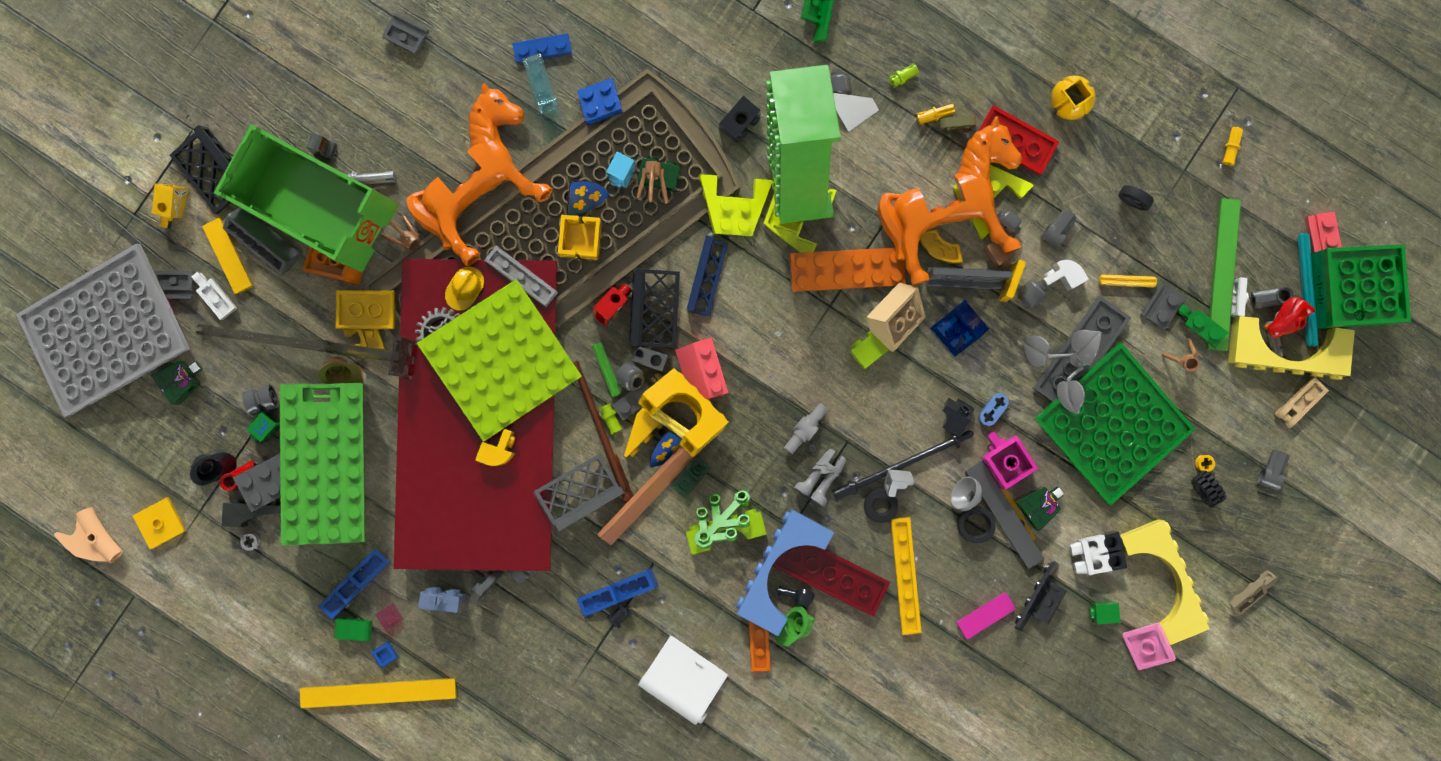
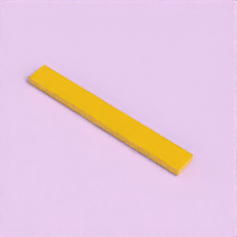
(378, 693)

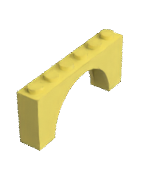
(1249, 349)
(1186, 615)

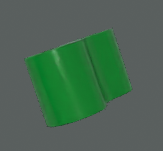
(353, 629)

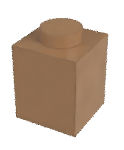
(996, 255)

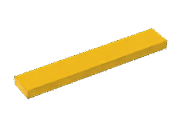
(905, 576)

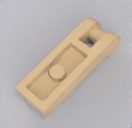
(1302, 402)

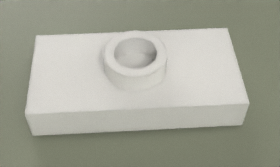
(1239, 297)

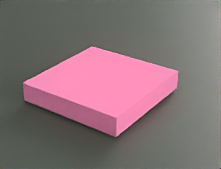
(1149, 646)

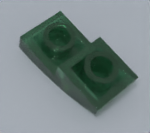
(690, 477)

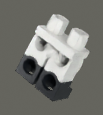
(1094, 556)

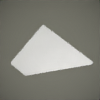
(854, 109)

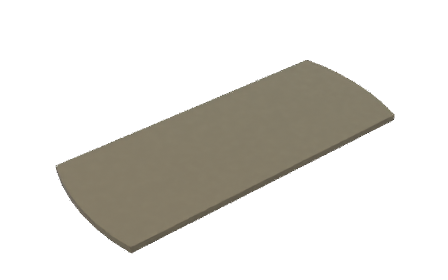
(633, 229)

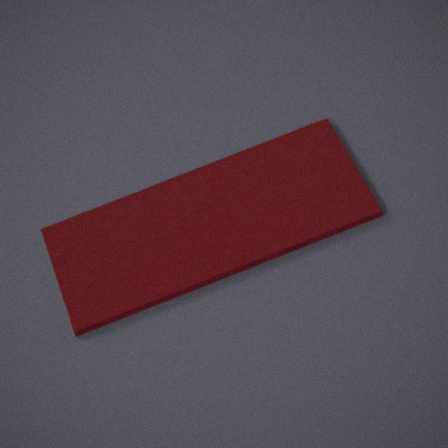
(446, 502)

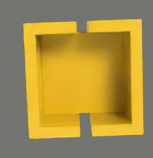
(579, 238)

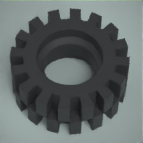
(1208, 489)

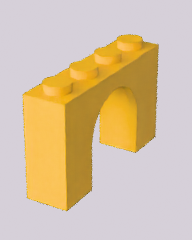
(676, 388)

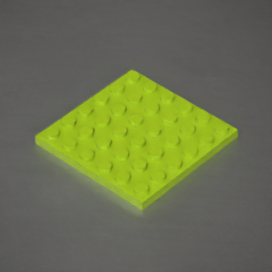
(499, 360)

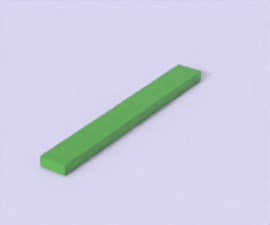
(1224, 267)

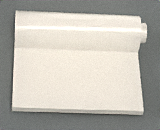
(683, 680)

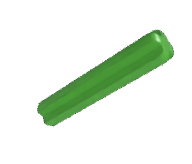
(606, 369)

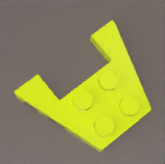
(999, 180)
(734, 214)
(790, 231)

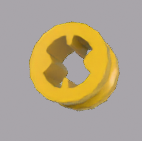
(1199, 459)

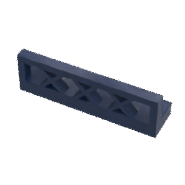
(701, 270)

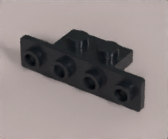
(1044, 600)

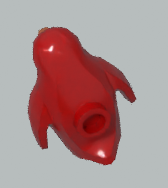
(1290, 317)

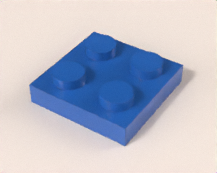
(600, 101)

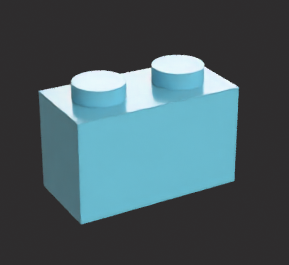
(621, 170)

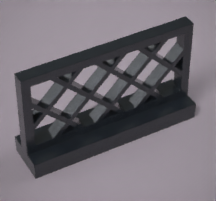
(219, 156)
(638, 303)

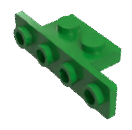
(818, 13)

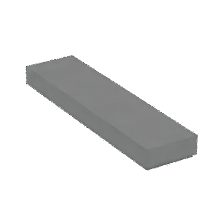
(514, 270)

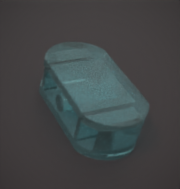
(540, 83)

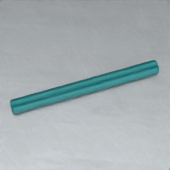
(1308, 287)

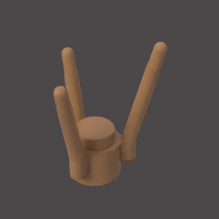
(652, 171)
(409, 239)
(1188, 361)

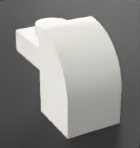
(1069, 273)

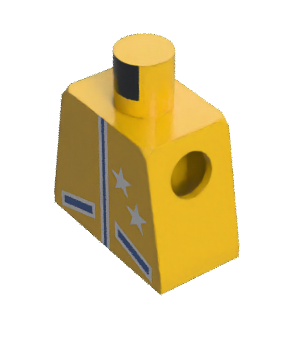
(169, 203)

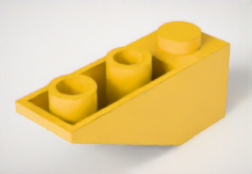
(641, 431)

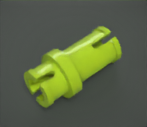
(902, 76)
(610, 418)

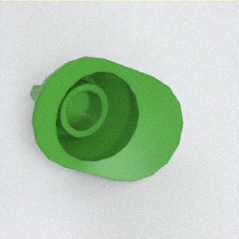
(797, 626)

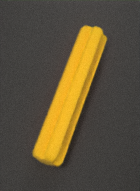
(1129, 281)

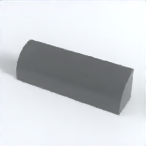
(261, 240)

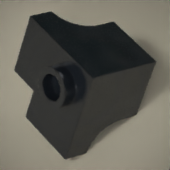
(957, 416)

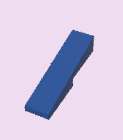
(617, 592)

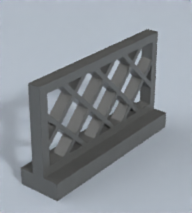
(967, 278)
(582, 509)

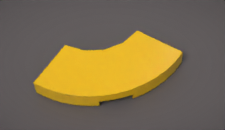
(940, 249)

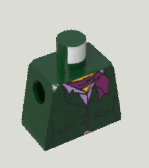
(178, 380)
(1039, 505)

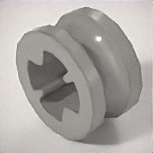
(255, 544)

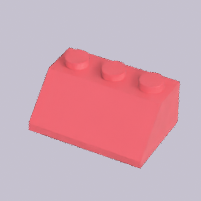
(702, 368)

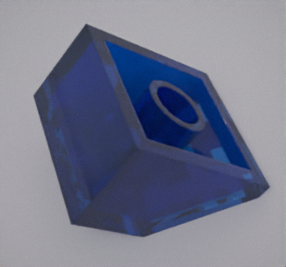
(960, 328)

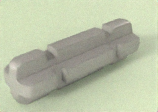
(1275, 343)

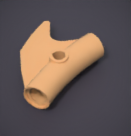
(90, 539)

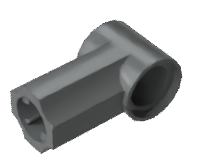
(1056, 231)
(1270, 297)
(1272, 474)

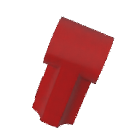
(224, 479)

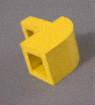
(497, 455)

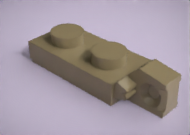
(1252, 593)

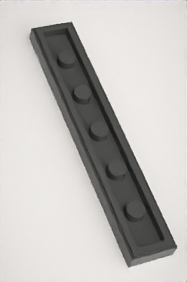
(1006, 516)

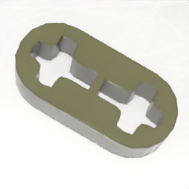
(957, 123)

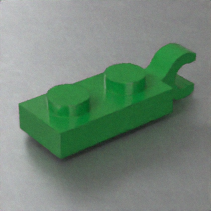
(1203, 326)

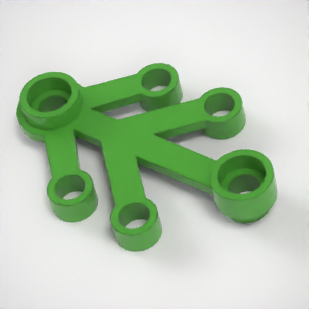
(721, 521)

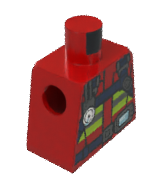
(605, 310)

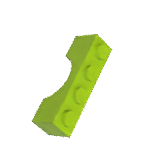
(754, 530)

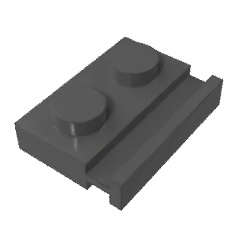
(405, 34)
(176, 284)
(1162, 306)

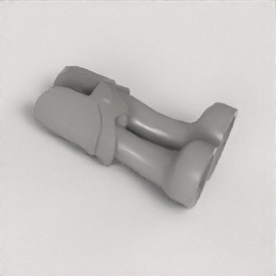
(820, 468)

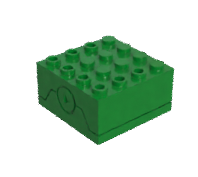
(1361, 286)

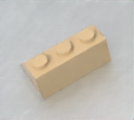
(897, 315)

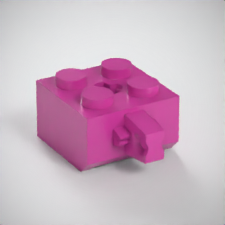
(996, 460)

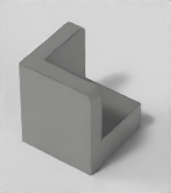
(897, 480)

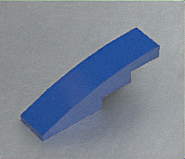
(353, 584)

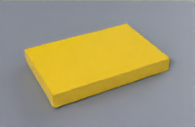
(365, 309)

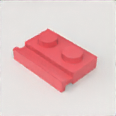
(1323, 231)

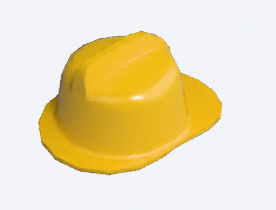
(464, 288)

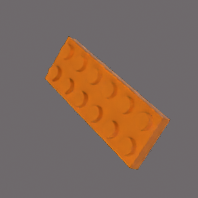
(845, 269)

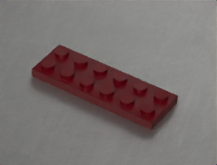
(834, 576)

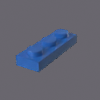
(547, 46)

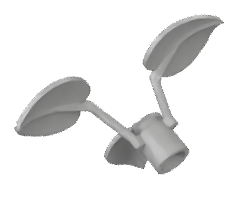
(1086, 347)

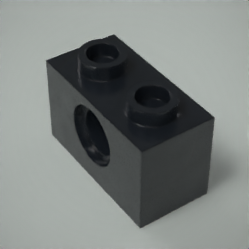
(745, 109)

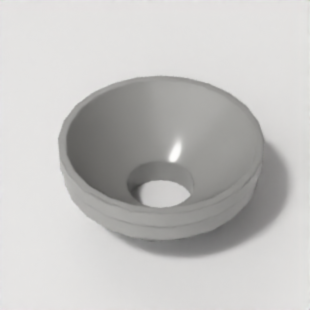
(963, 491)

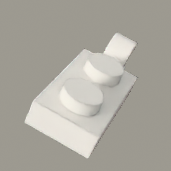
(214, 296)

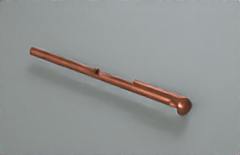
(613, 459)

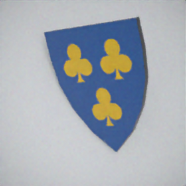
(584, 196)
(664, 447)

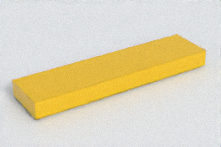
(227, 256)

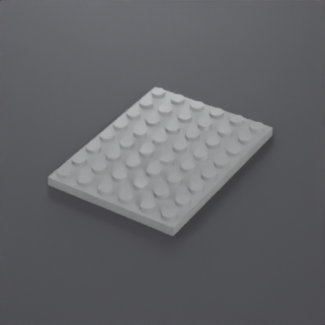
(102, 330)

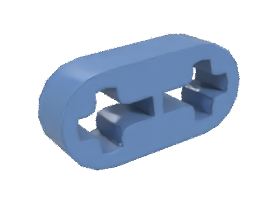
(996, 412)

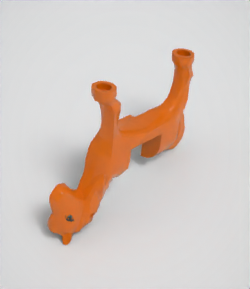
(442, 207)
(910, 216)

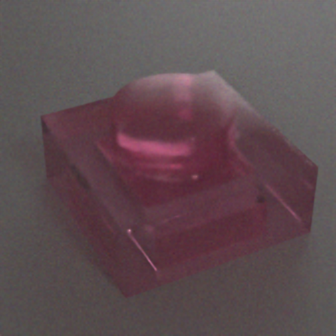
(389, 616)

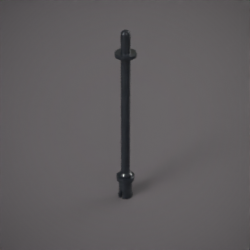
(852, 486)

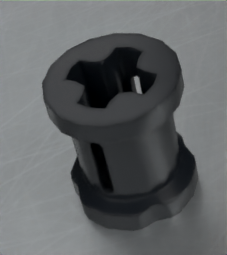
(619, 615)

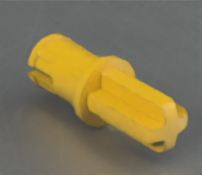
(934, 114)
(1232, 146)

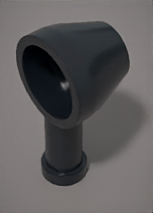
(802, 596)

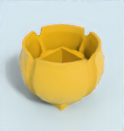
(1063, 103)

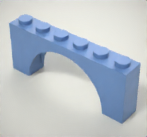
(795, 532)

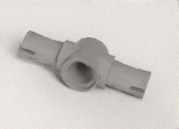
(806, 428)

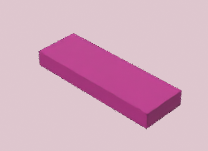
(986, 615)

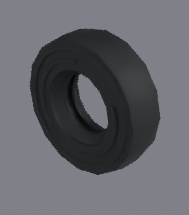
(1136, 197)
(874, 515)

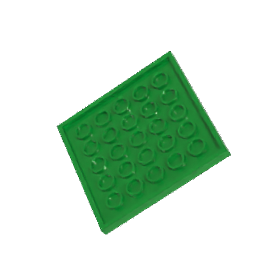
(1120, 427)

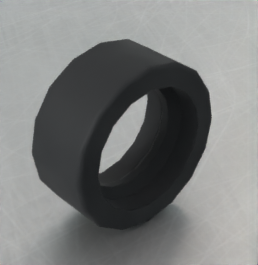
(991, 525)

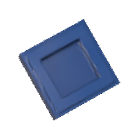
(384, 654)

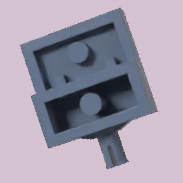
(440, 600)

